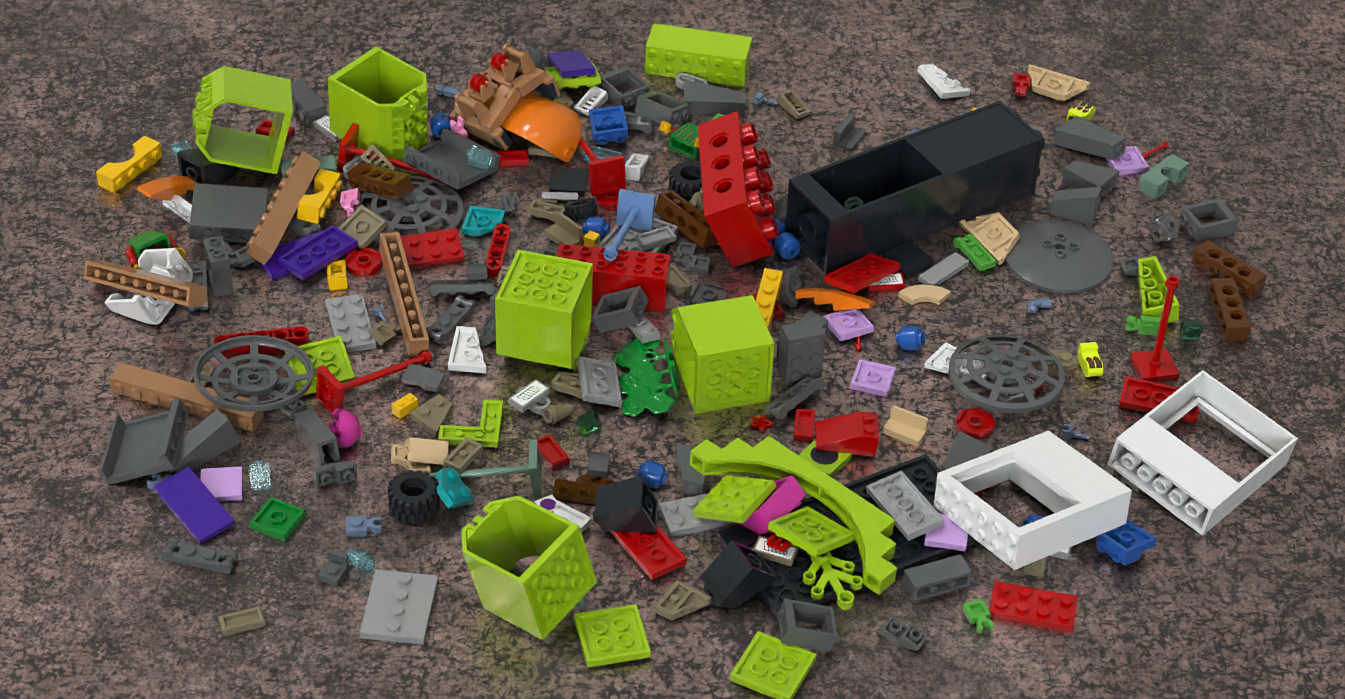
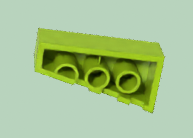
(1153, 289)

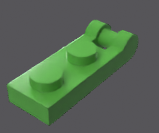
(975, 252)

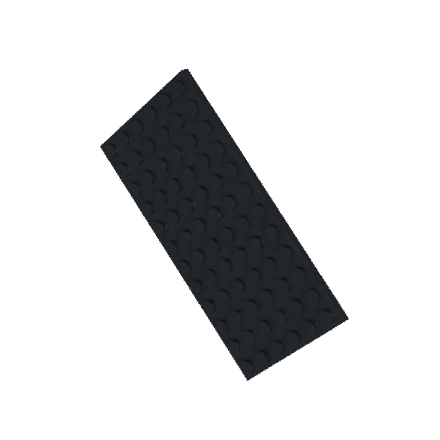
(907, 554)

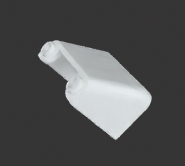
(147, 308)

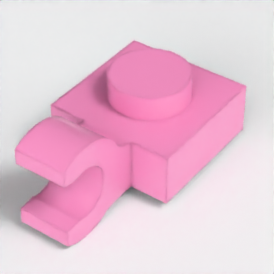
(458, 127)
(349, 200)

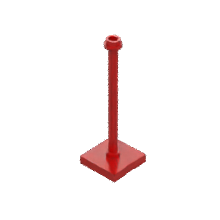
(349, 148)
(604, 174)
(1158, 364)
(331, 391)

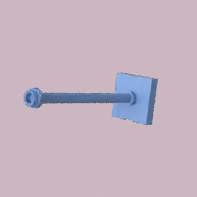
(633, 211)

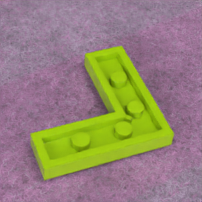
(486, 434)

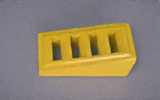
(337, 275)

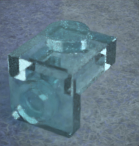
(479, 157)
(259, 475)

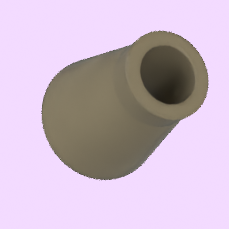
(555, 413)

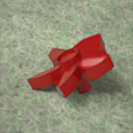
(762, 423)

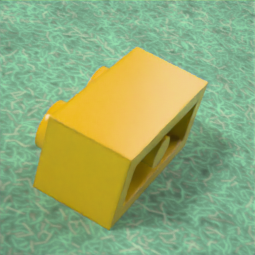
(591, 239)
(404, 405)

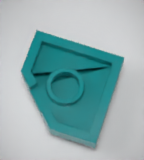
(482, 220)
(452, 489)

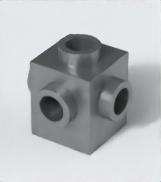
(1163, 227)

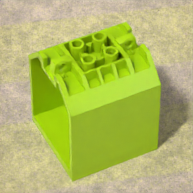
(383, 99)
(236, 146)
(544, 309)
(723, 353)
(549, 586)

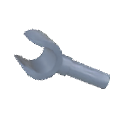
(759, 98)
(379, 313)
(1068, 433)

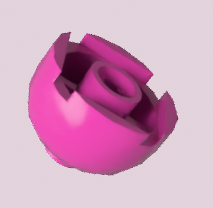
(345, 428)

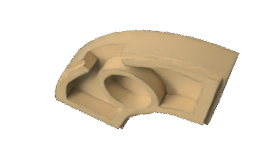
(924, 293)
(399, 456)

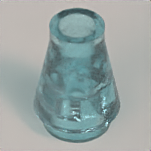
(361, 560)

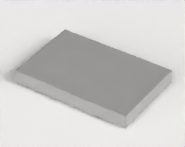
(599, 381)

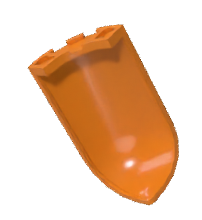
(544, 124)

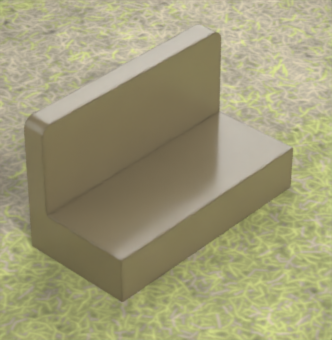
(564, 231)
(463, 455)

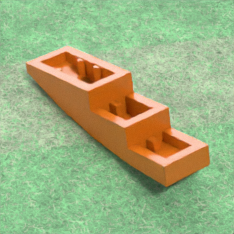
(167, 187)
(840, 299)

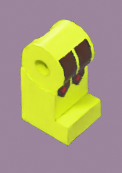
(1083, 111)
(1089, 359)

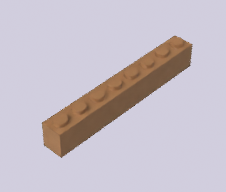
(282, 208)
(145, 283)
(403, 294)
(162, 389)

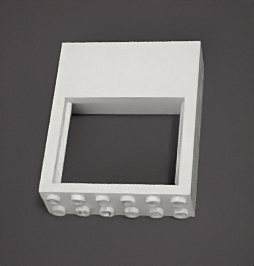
(1182, 477)
(1076, 489)

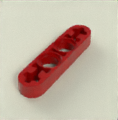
(498, 249)

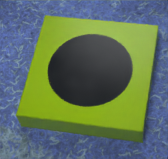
(825, 461)

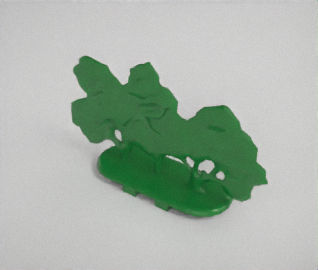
(643, 378)

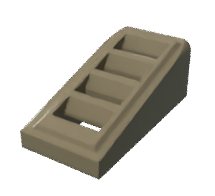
(789, 97)
(378, 153)

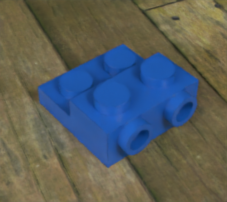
(608, 125)
(1125, 543)

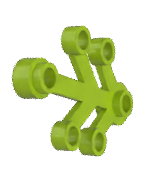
(845, 598)

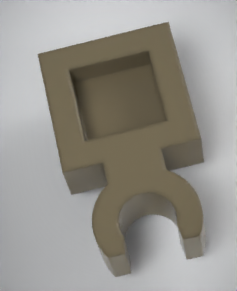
(384, 331)

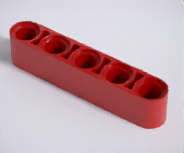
(295, 335)

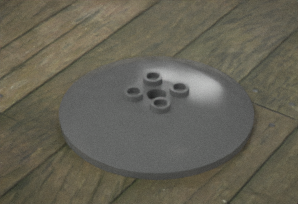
(1060, 257)

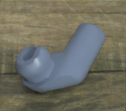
(1033, 305)

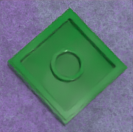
(277, 519)

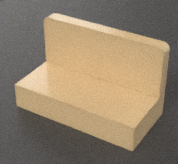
(906, 426)
(426, 450)

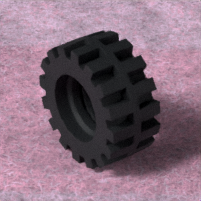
(581, 209)

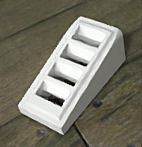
(602, 97)
(636, 166)

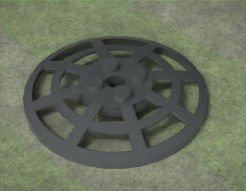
(418, 207)
(1006, 367)
(242, 375)

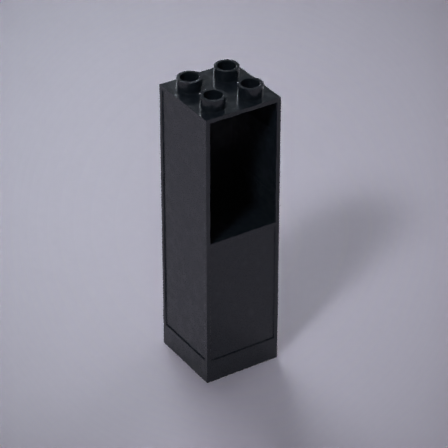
(914, 186)

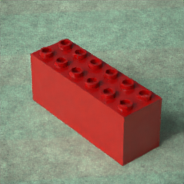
(625, 272)

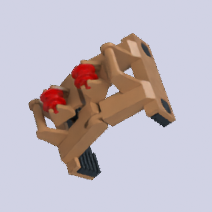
(507, 82)

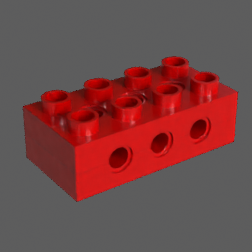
(737, 189)

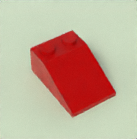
(849, 433)

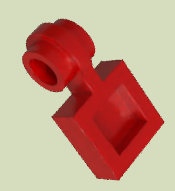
(1022, 83)

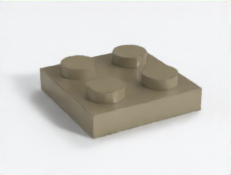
(363, 226)

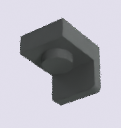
(335, 568)

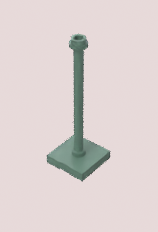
(532, 468)

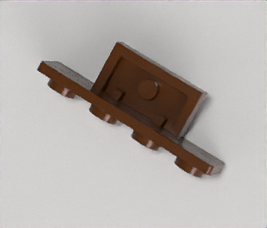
(581, 490)

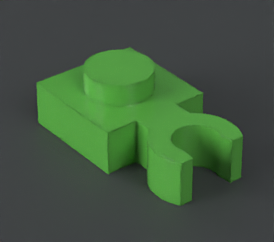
(1145, 325)
(978, 613)

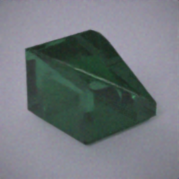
(1190, 329)
(588, 422)

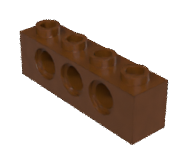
(380, 181)
(687, 218)
(1226, 265)
(1229, 309)

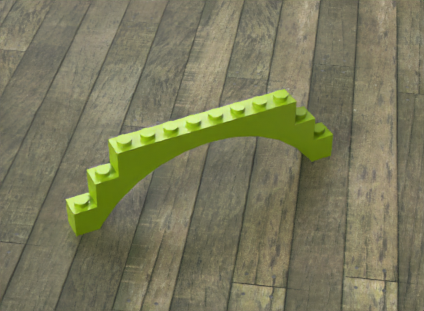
(775, 462)

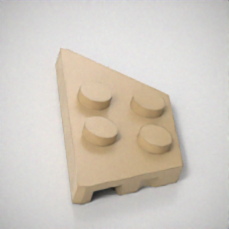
(1055, 84)
(993, 234)

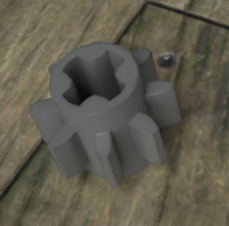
(508, 202)

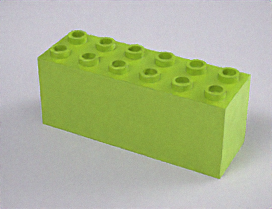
(701, 53)

